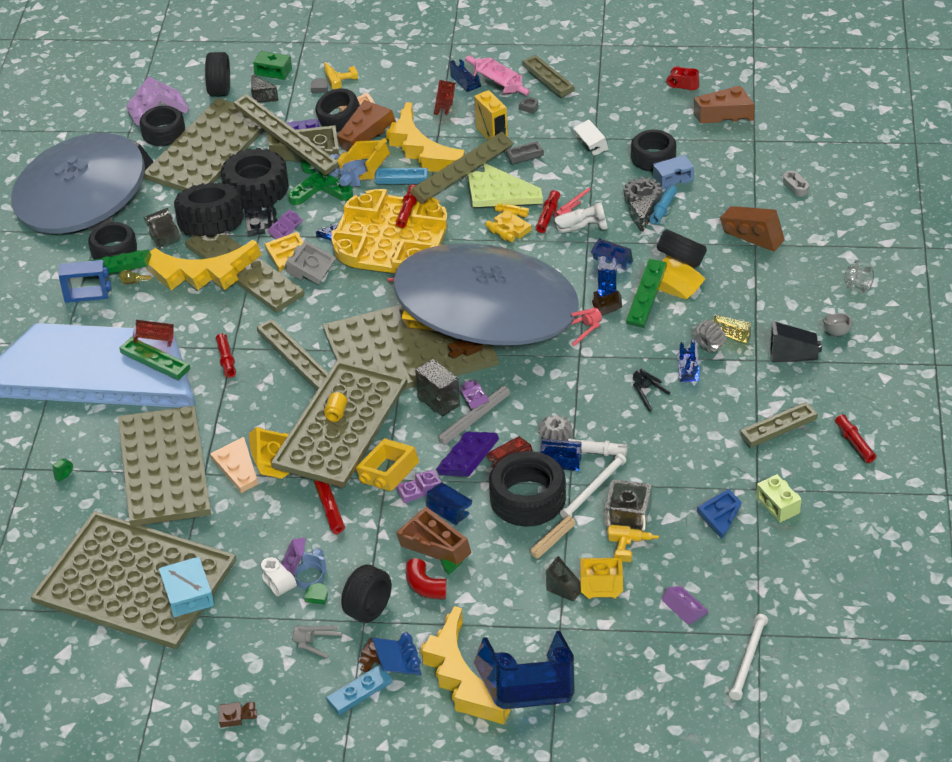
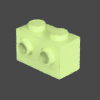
(778, 498)

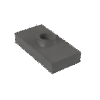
(524, 152)

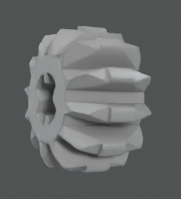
(710, 335)
(555, 428)

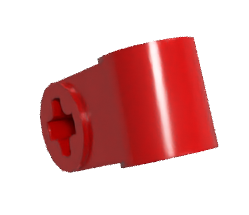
(686, 78)

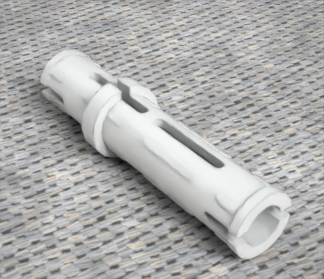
(603, 447)

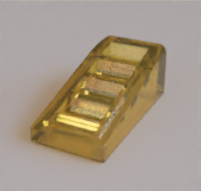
(738, 329)

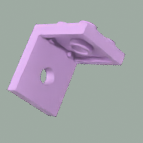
(150, 95)

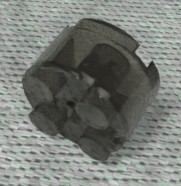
(162, 228)

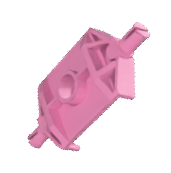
(499, 73)

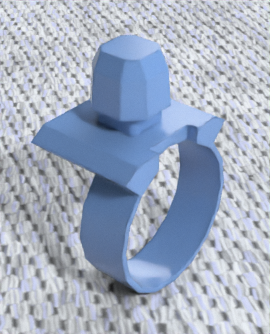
(351, 177)
(311, 560)

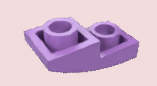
(285, 225)
(473, 393)
(417, 488)

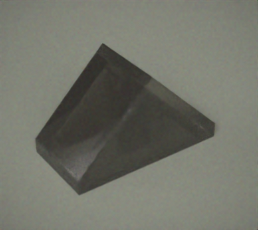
(262, 90)
(641, 211)
(562, 580)

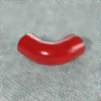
(421, 583)

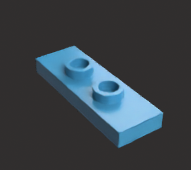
(401, 175)
(359, 690)

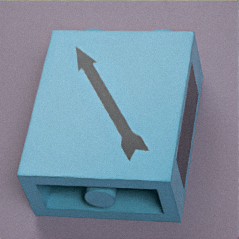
(186, 587)

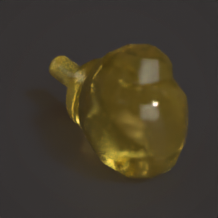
(128, 277)

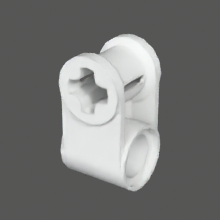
(277, 577)

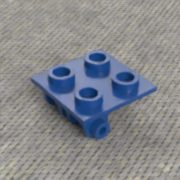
(398, 655)

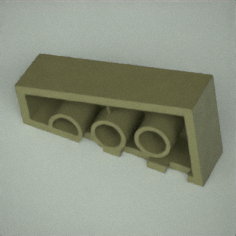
(323, 137)

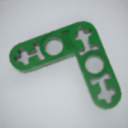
(318, 182)

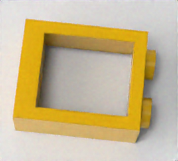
(403, 454)

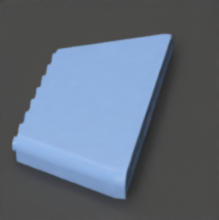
(87, 367)

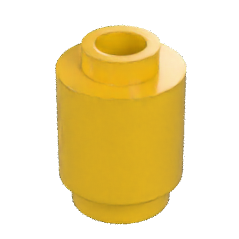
(335, 406)

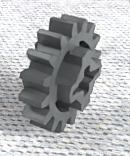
(642, 189)

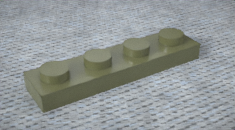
(548, 76)
(778, 424)

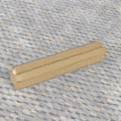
(552, 537)

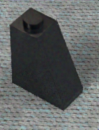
(793, 344)

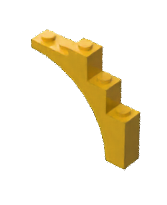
(417, 146)
(199, 272)
(454, 675)

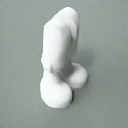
(580, 218)

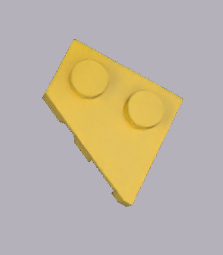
(282, 249)

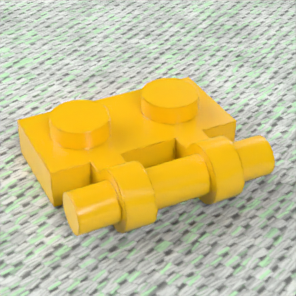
(509, 226)

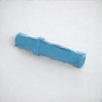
(660, 208)

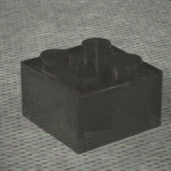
(437, 387)
(628, 504)

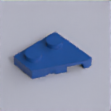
(720, 511)

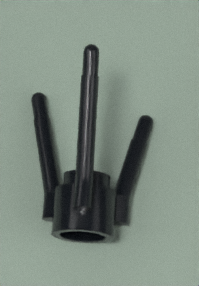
(644, 380)

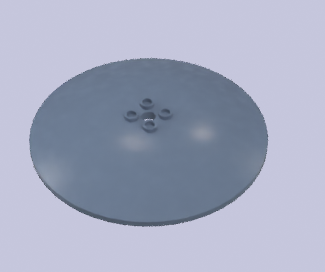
(485, 294)

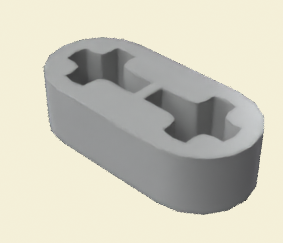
(795, 183)

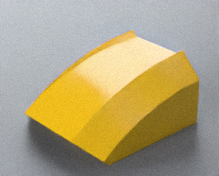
(680, 278)
(264, 447)
(601, 577)

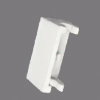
(591, 137)

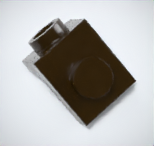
(608, 302)

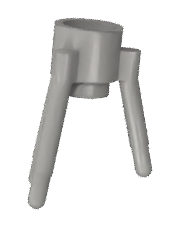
(305, 635)

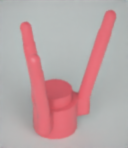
(570, 205)
(590, 317)

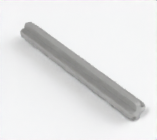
(473, 415)

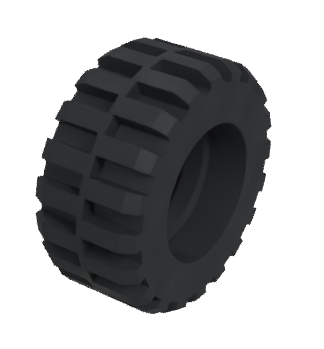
(257, 175)
(208, 209)

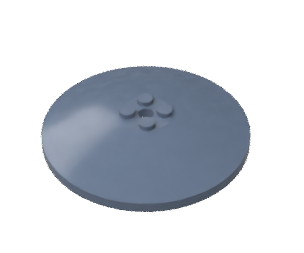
(59, 201)

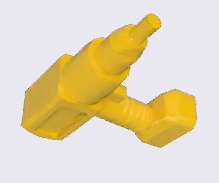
(334, 78)
(624, 536)

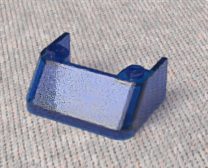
(529, 683)

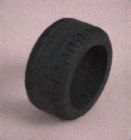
(217, 73)
(333, 100)
(162, 116)
(652, 140)
(110, 233)
(681, 248)
(366, 593)

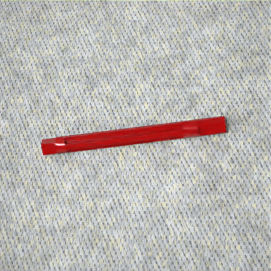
(330, 507)

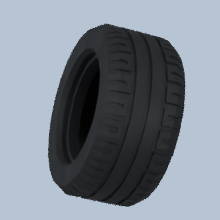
(532, 509)

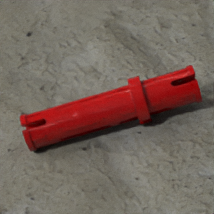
(550, 206)
(405, 211)
(227, 360)
(851, 432)

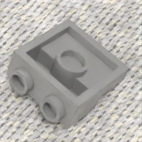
(309, 262)

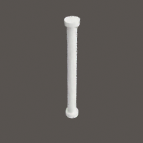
(619, 460)
(736, 692)

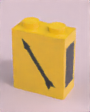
(490, 115)

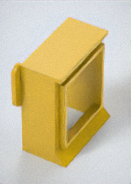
(374, 151)

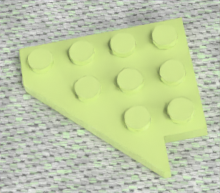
(499, 187)

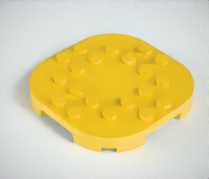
(373, 241)

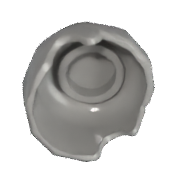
(837, 324)

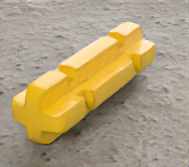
(516, 210)

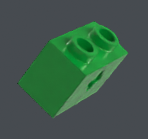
(272, 65)

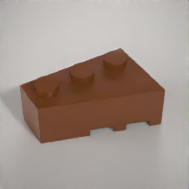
(724, 104)
(365, 124)
(754, 226)
(434, 537)

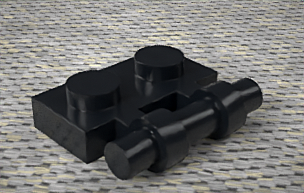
(255, 219)

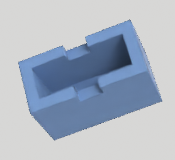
(673, 171)

